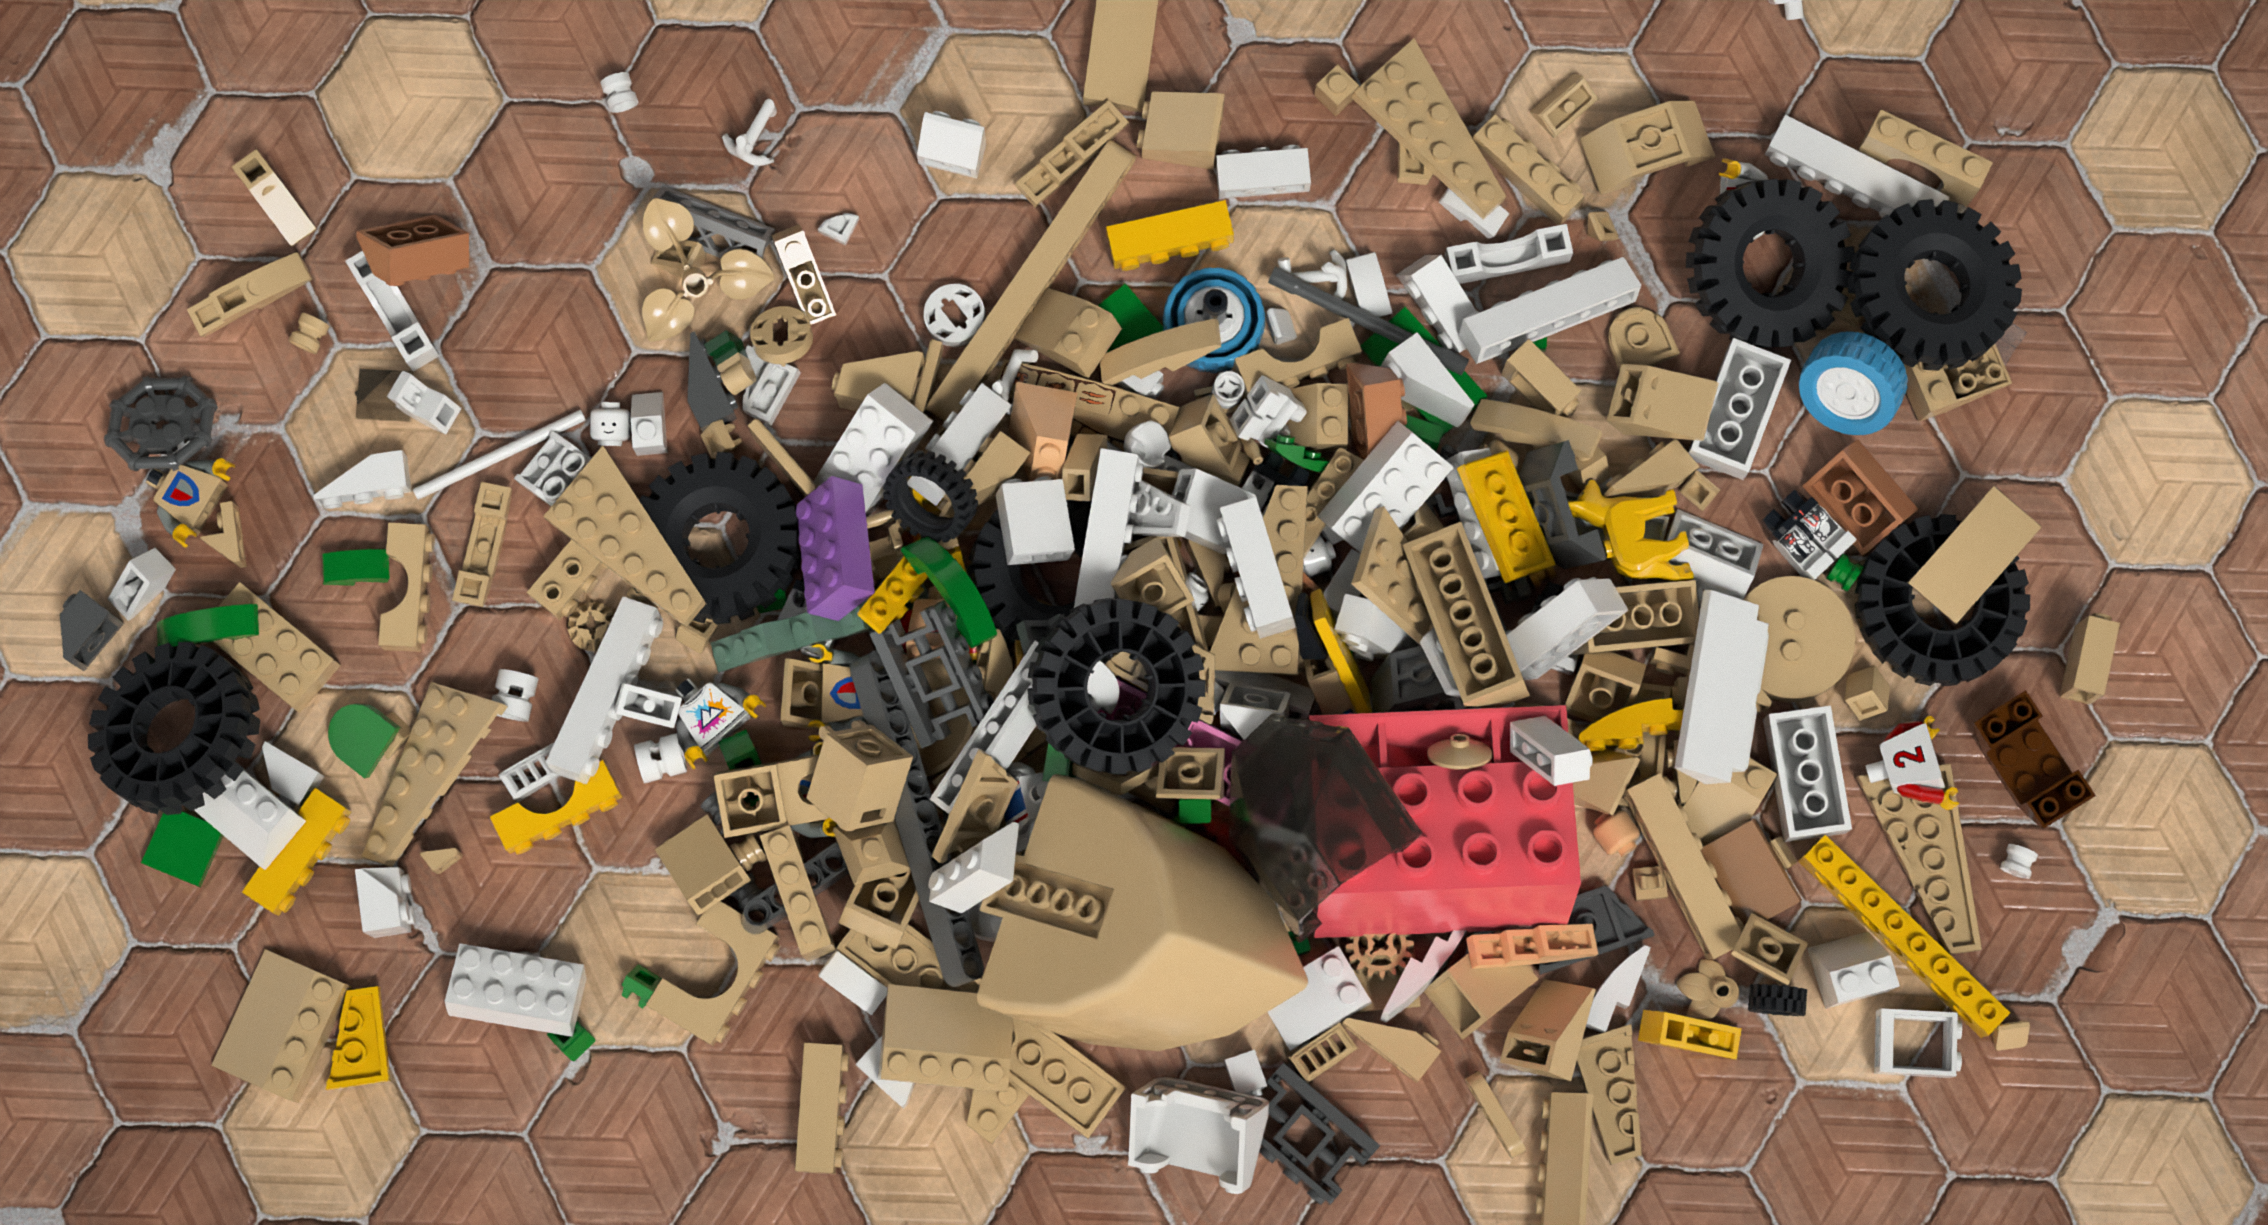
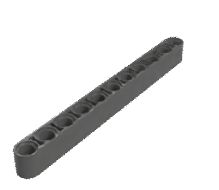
(918, 824)

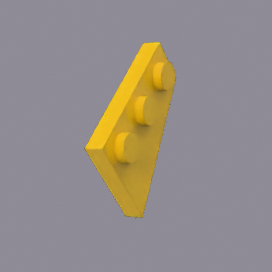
(361, 1042)

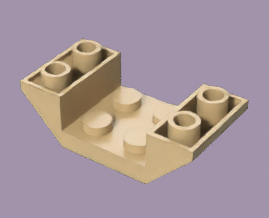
(1646, 144)

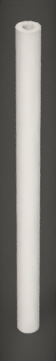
(498, 455)

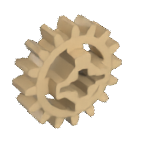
(1389, 955)

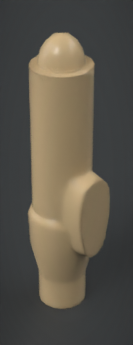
(1252, 450)

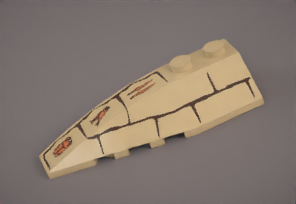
(1098, 405)

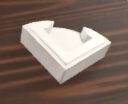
(839, 227)

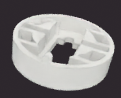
(942, 324)

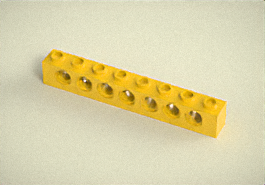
(1904, 937)

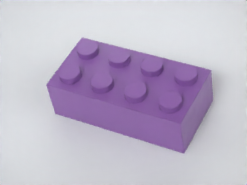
(835, 548)

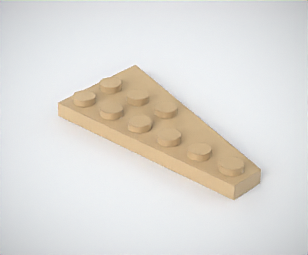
(1419, 114)
(615, 529)
(1387, 577)
(1235, 645)
(431, 761)
(1933, 857)

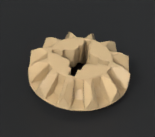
(581, 616)

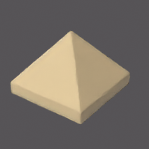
(1601, 226)
(1699, 490)

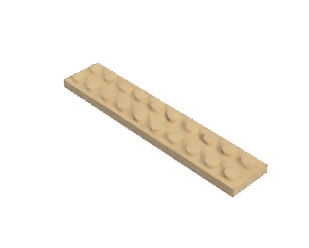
(1039, 1058)

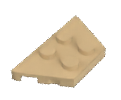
(1134, 672)
(977, 808)

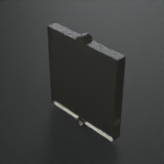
(372, 396)

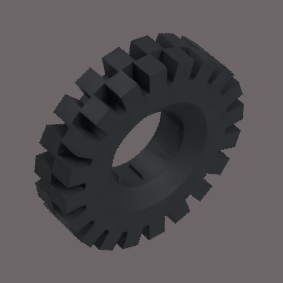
(1967, 251)
(1817, 263)
(753, 496)
(1913, 645)
(1063, 675)
(207, 754)

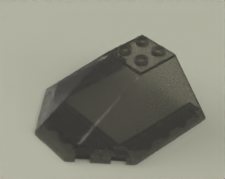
(1310, 814)

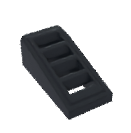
(1309, 640)

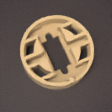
(799, 335)

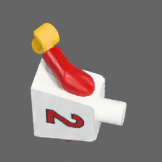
(1912, 764)

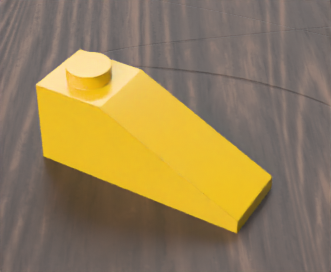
(1689, 1034)

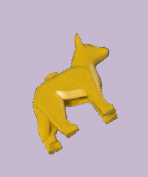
(1624, 533)

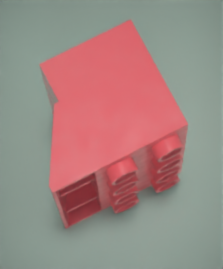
(1492, 840)

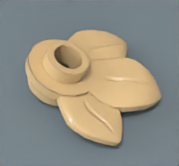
(1703, 990)

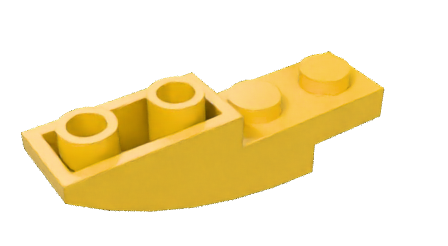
(1627, 725)

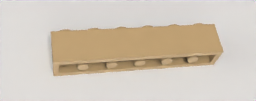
(1683, 865)

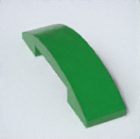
(955, 587)
(209, 625)

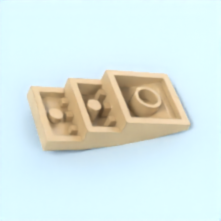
(1975, 554)

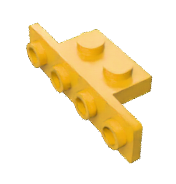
(891, 596)

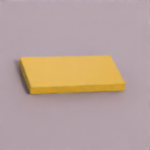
(1506, 516)
(1340, 653)

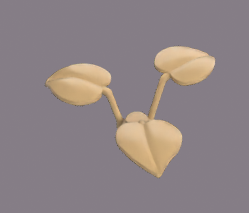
(669, 314)

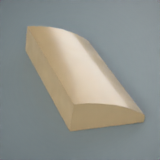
(1120, 53)

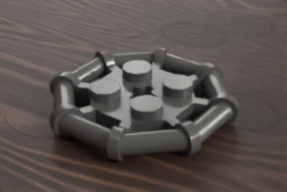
(154, 409)

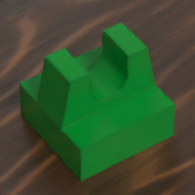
(640, 982)

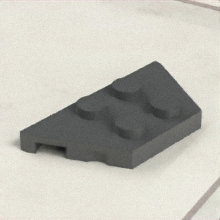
(1611, 920)

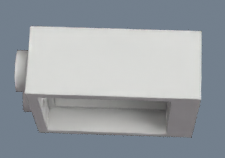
(1885, 1035)

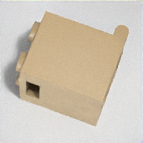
(859, 776)

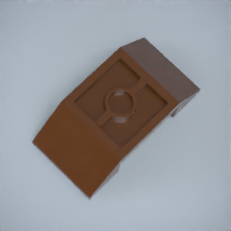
(2030, 762)

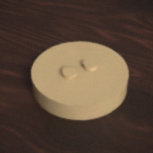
(1807, 640)

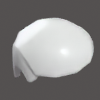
(1149, 442)

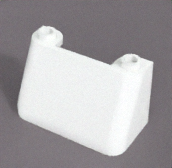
(1197, 1130)

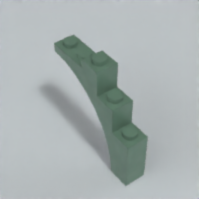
(785, 636)

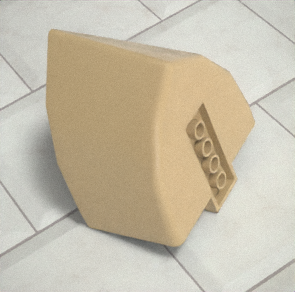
(1132, 929)

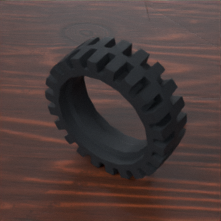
(947, 479)

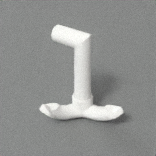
(746, 141)
(1329, 272)
(1004, 386)

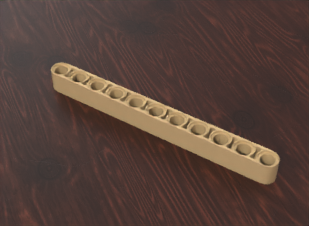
(1033, 279)

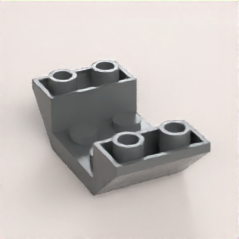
(1548, 499)
(1406, 682)

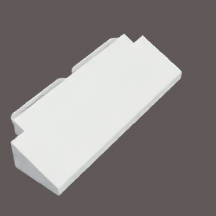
(1722, 689)

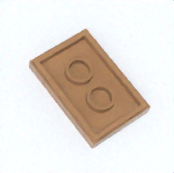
(1751, 873)

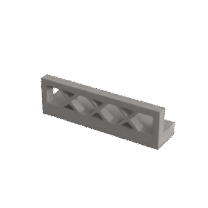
(720, 222)

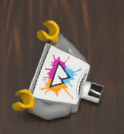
(711, 716)

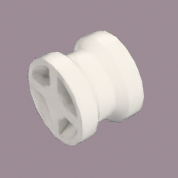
(2018, 861)

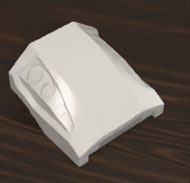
(553, 469)

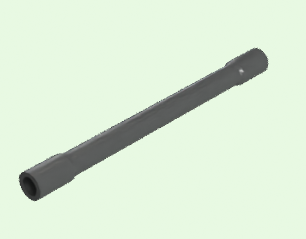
(1294, 285)

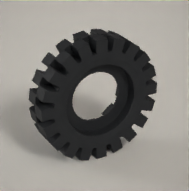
(1002, 583)

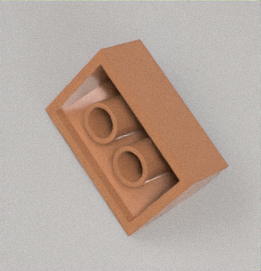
(414, 249)
(1373, 405)
(1860, 496)

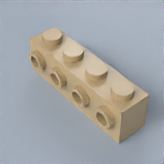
(1527, 170)
(566, 580)
(820, 1108)

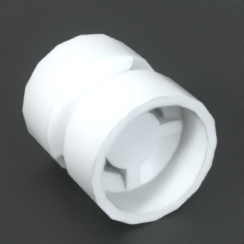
(518, 707)
(669, 750)

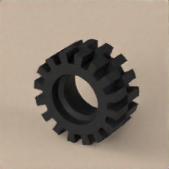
(1777, 1000)

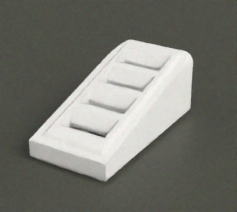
(518, 768)

